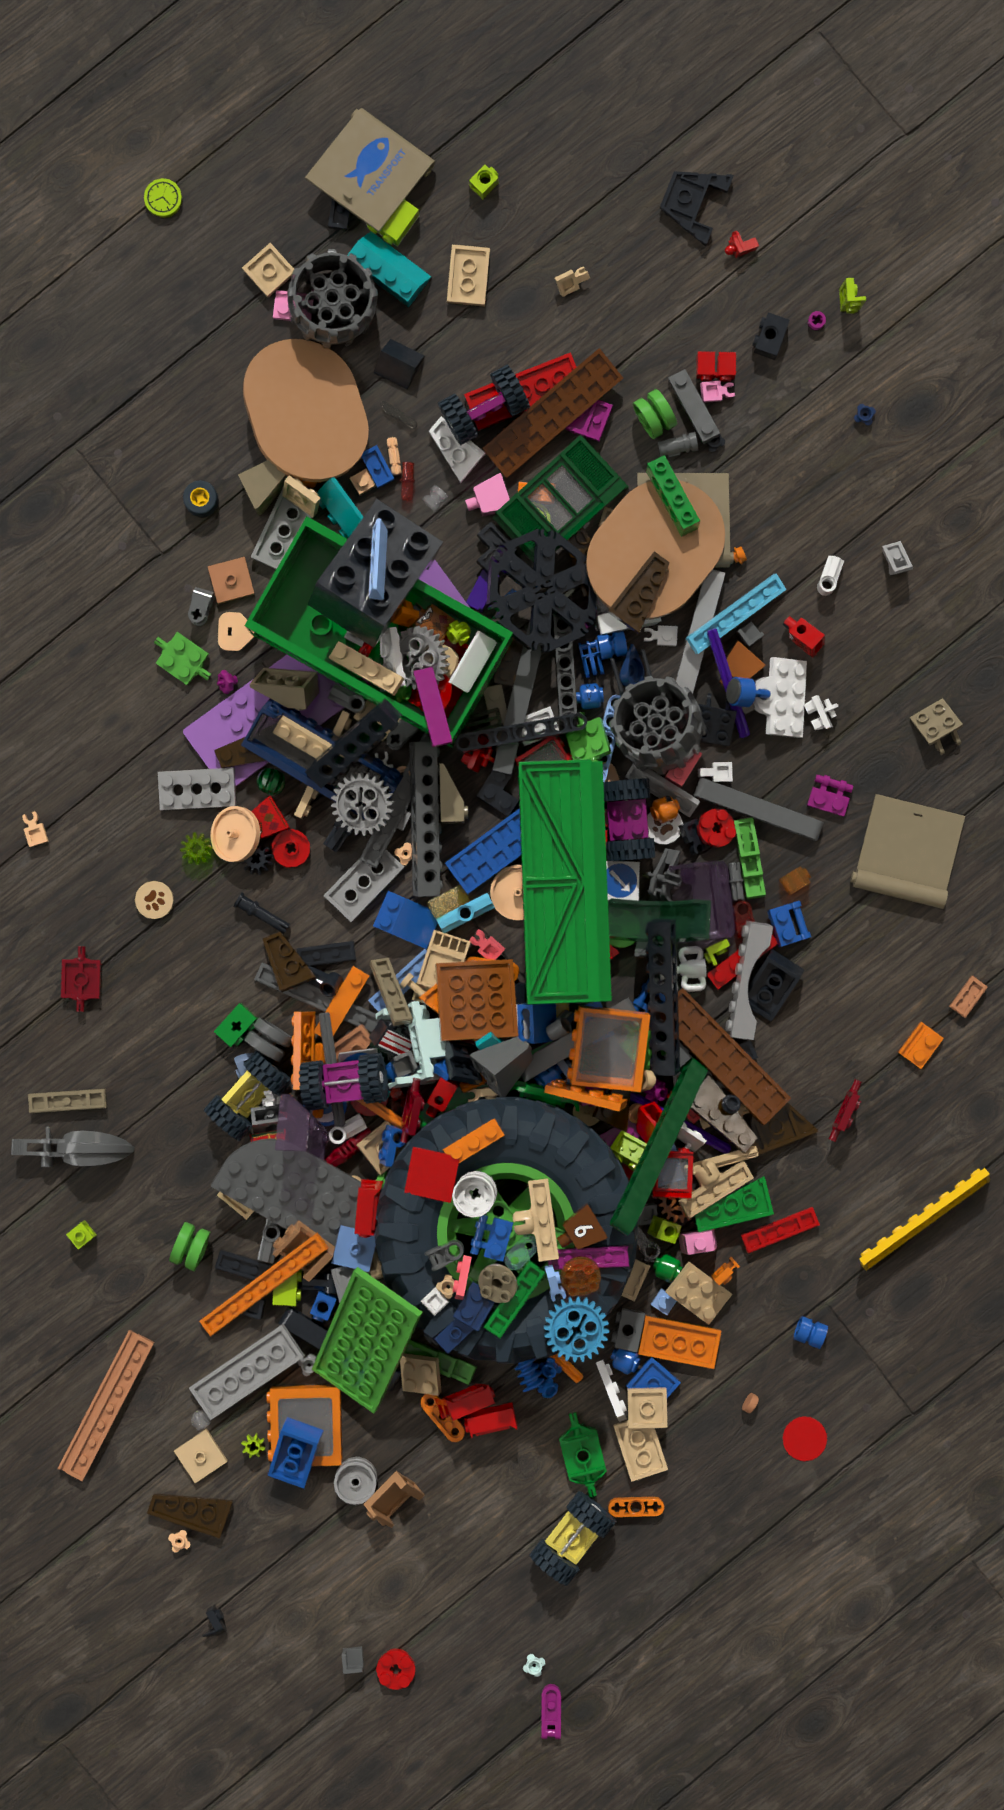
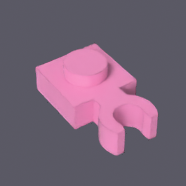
(713, 391)

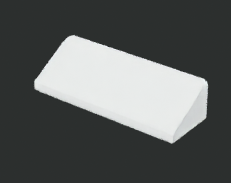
(473, 661)

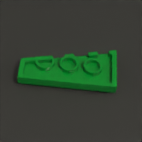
(739, 1206)

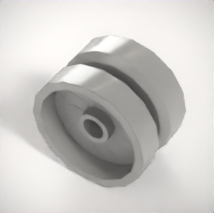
(359, 1469)

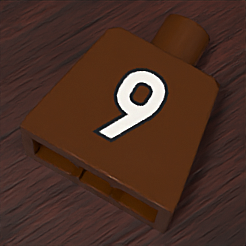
(582, 1229)

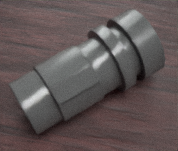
(675, 445)

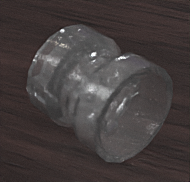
(436, 496)

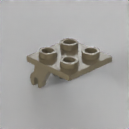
(936, 723)

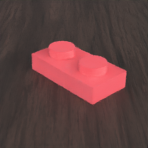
(462, 1268)

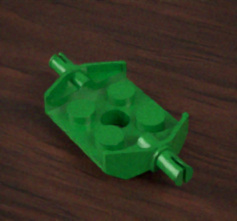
(579, 1439)

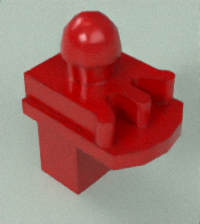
(739, 247)

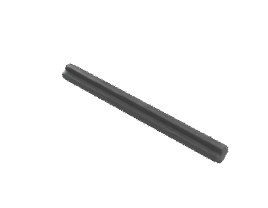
(330, 1058)

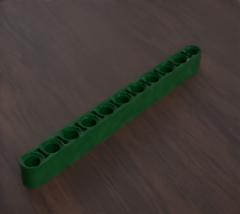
(658, 1147)

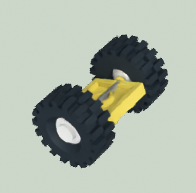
(234, 1108)
(572, 1538)

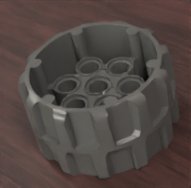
(342, 265)
(635, 702)

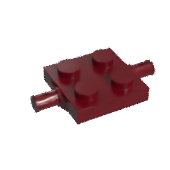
(81, 979)
(412, 1108)
(843, 1118)

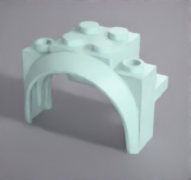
(425, 1044)

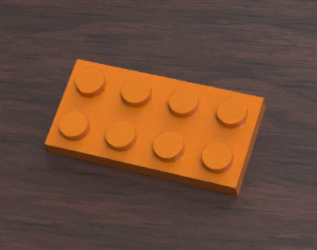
(302, 1042)
(580, 1093)
(679, 1342)

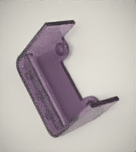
(711, 883)
(299, 1129)

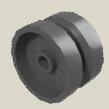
(268, 1041)

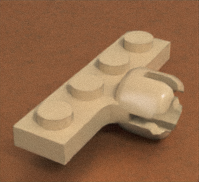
(714, 1185)
(539, 1220)

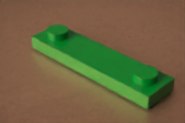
(506, 1312)

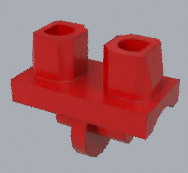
(479, 758)

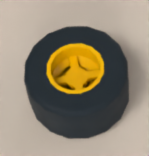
(198, 492)

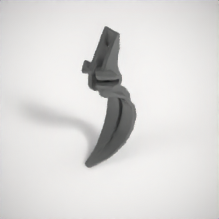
(669, 880)
(77, 1148)

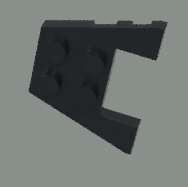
(686, 196)

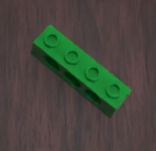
(673, 496)

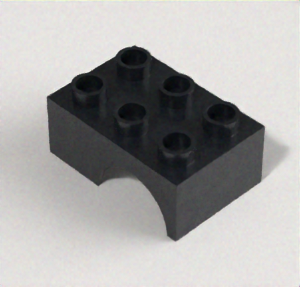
(344, 586)

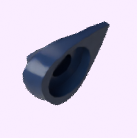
(632, 668)

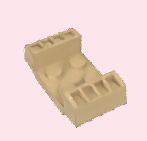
(441, 949)

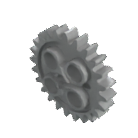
(409, 648)
(379, 803)

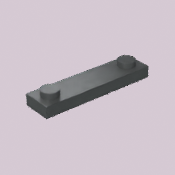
(694, 406)

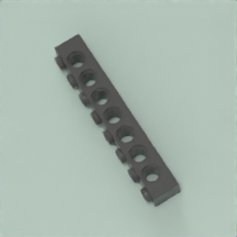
(418, 827)

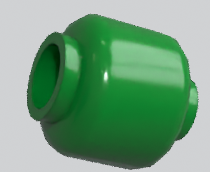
(667, 1268)

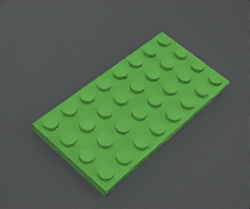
(366, 1340)

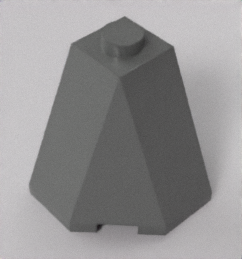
(503, 1064)

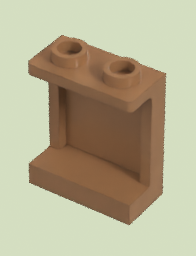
(293, 1238)
(391, 1497)

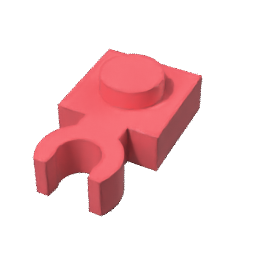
(489, 947)

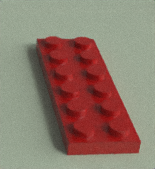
(534, 381)

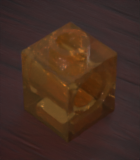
(795, 880)

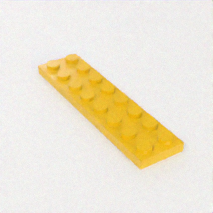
(918, 1223)

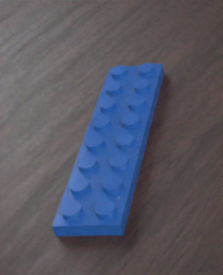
(487, 854)

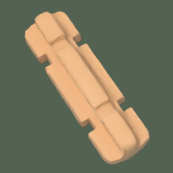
(394, 456)

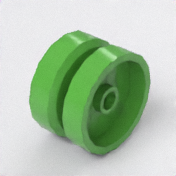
(654, 414)
(190, 1246)

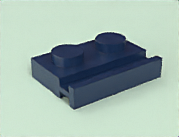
(473, 1308)

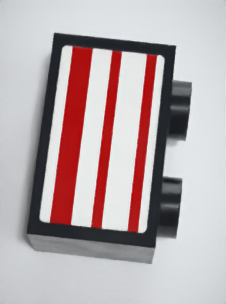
(391, 1038)

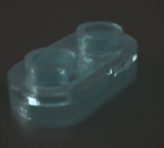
(521, 1252)

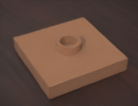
(231, 580)

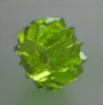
(191, 844)

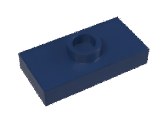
(452, 1335)

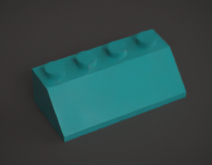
(390, 268)
(340, 507)

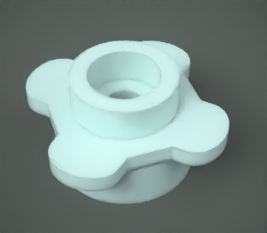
(534, 1660)

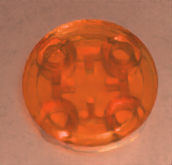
(580, 1276)

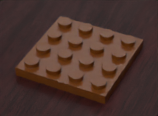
(476, 999)

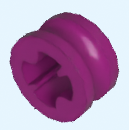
(818, 326)

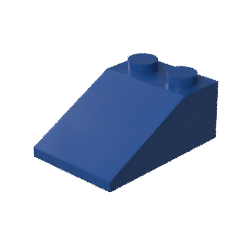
(406, 920)
(295, 1452)

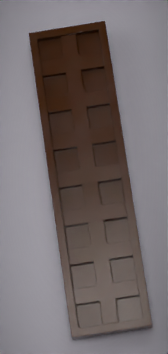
(552, 412)
(728, 1060)

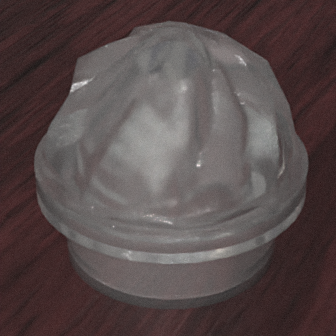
(200, 1420)

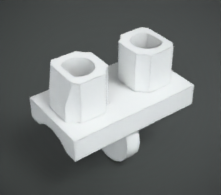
(816, 705)

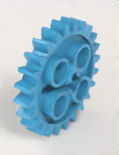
(560, 1319)

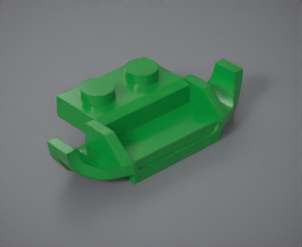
(536, 1092)

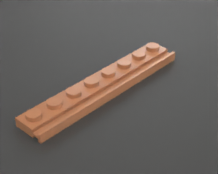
(106, 1405)

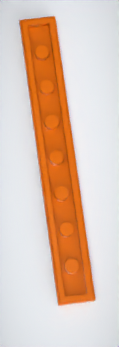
(263, 1284)

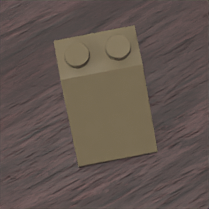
(288, 687)
(452, 804)

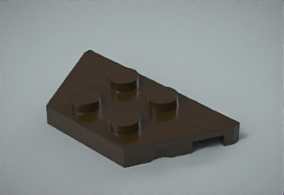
(781, 1129)

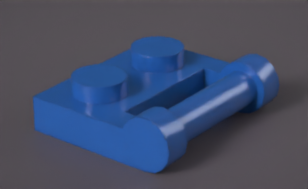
(783, 924)

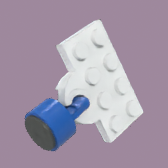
(777, 696)

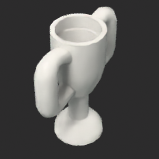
(691, 969)

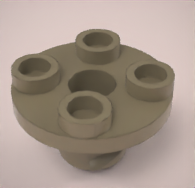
(497, 1283)

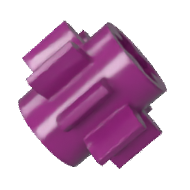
(658, 1092)

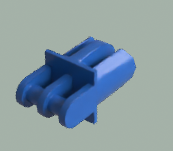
(591, 656)

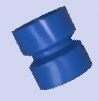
(612, 645)
(810, 1332)

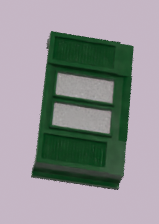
(561, 495)

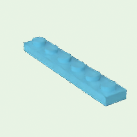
(737, 612)

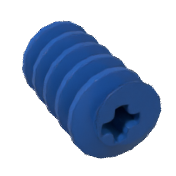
(530, 1374)

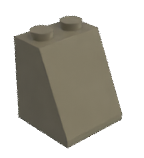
(263, 484)

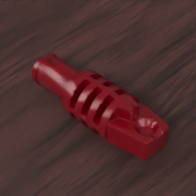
(346, 1150)

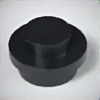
(730, 1104)

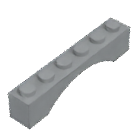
(755, 941)

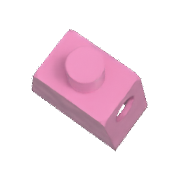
(489, 496)
(697, 1241)

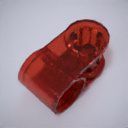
(740, 920)

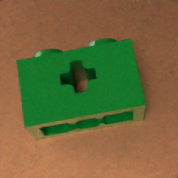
(226, 1028)

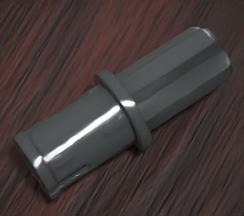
(736, 881)

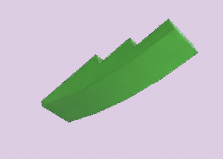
(749, 858)
(448, 1364)

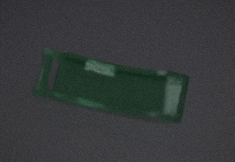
(630, 918)

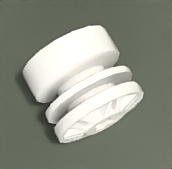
(463, 1196)

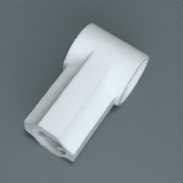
(830, 574)
(352, 1127)

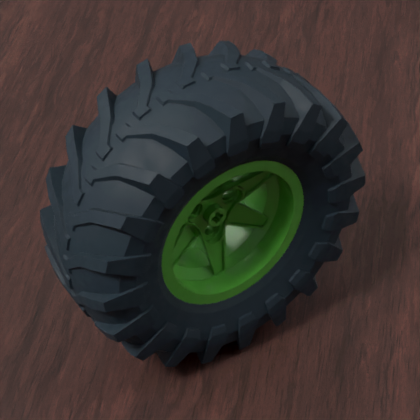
(536, 1146)

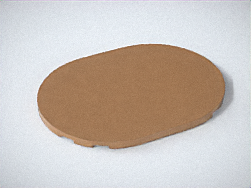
(305, 410)
(644, 526)

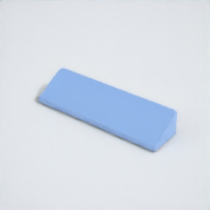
(378, 560)

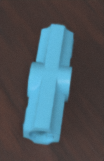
(477, 907)

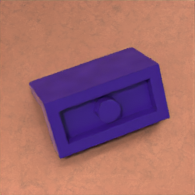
(478, 595)

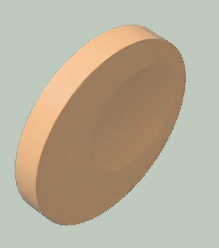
(235, 834)
(508, 892)

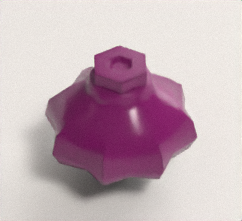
(226, 681)

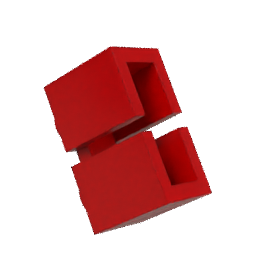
(725, 366)

